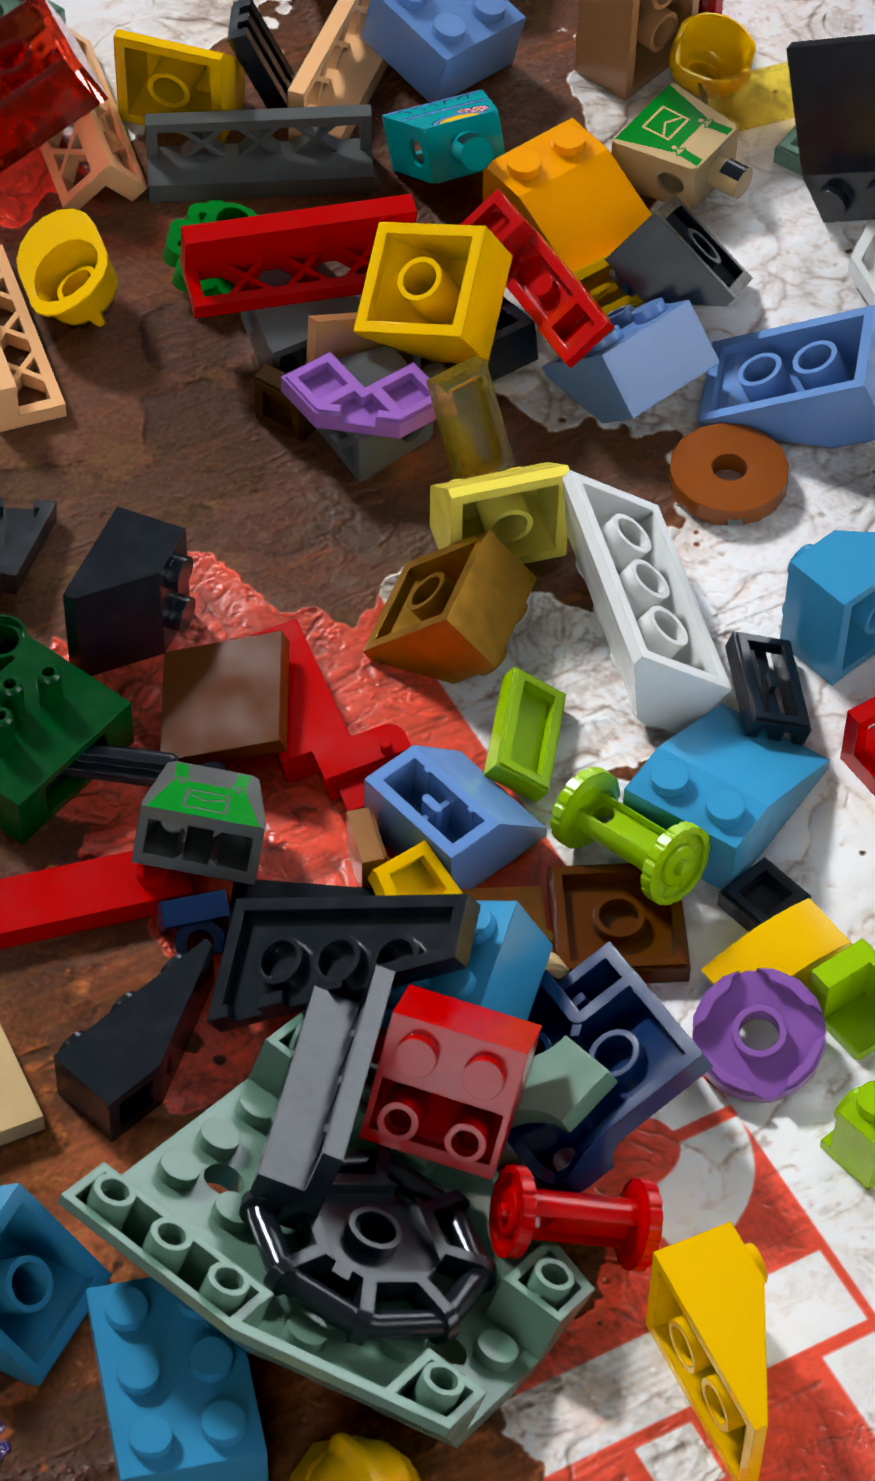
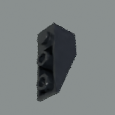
(131, 1055)

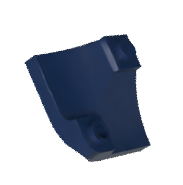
(633, 1036)

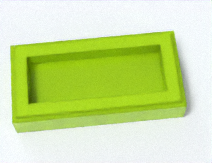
(525, 734)

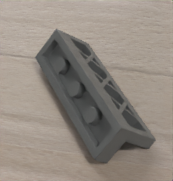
(259, 163)

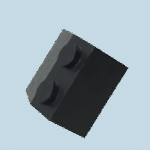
(836, 123)

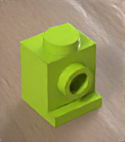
(854, 1135)

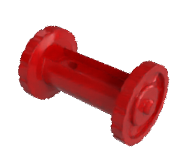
(624, 1222)

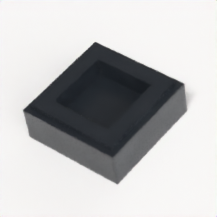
(760, 895)

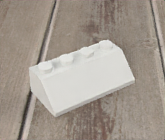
(643, 604)

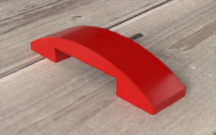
(543, 282)

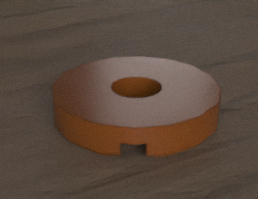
(735, 449)

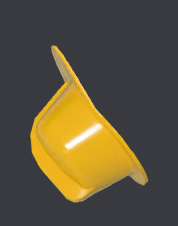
(67, 268)

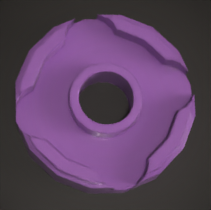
(760, 1073)

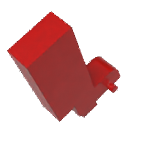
(318, 733)

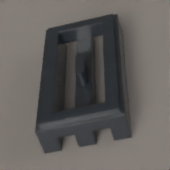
(259, 54)
(757, 684)

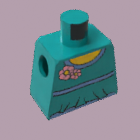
(454, 133)

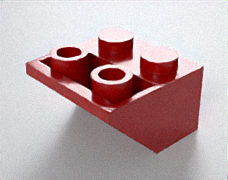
(449, 1081)

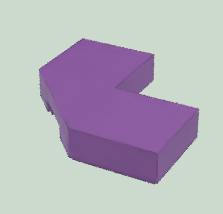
(339, 402)

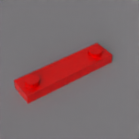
(84, 897)

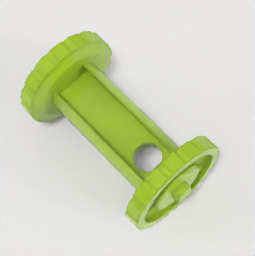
(668, 858)

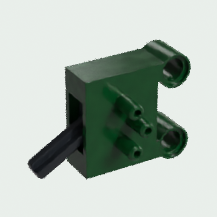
(58, 734)

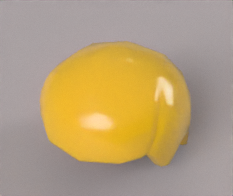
(709, 49)

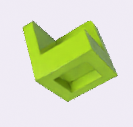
(847, 997)

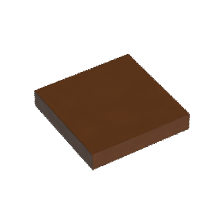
(226, 699)
(607, 905)

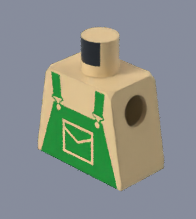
(681, 150)

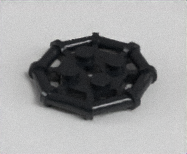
(393, 1269)

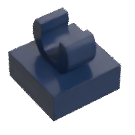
(193, 915)

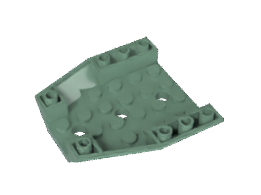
(208, 1258)

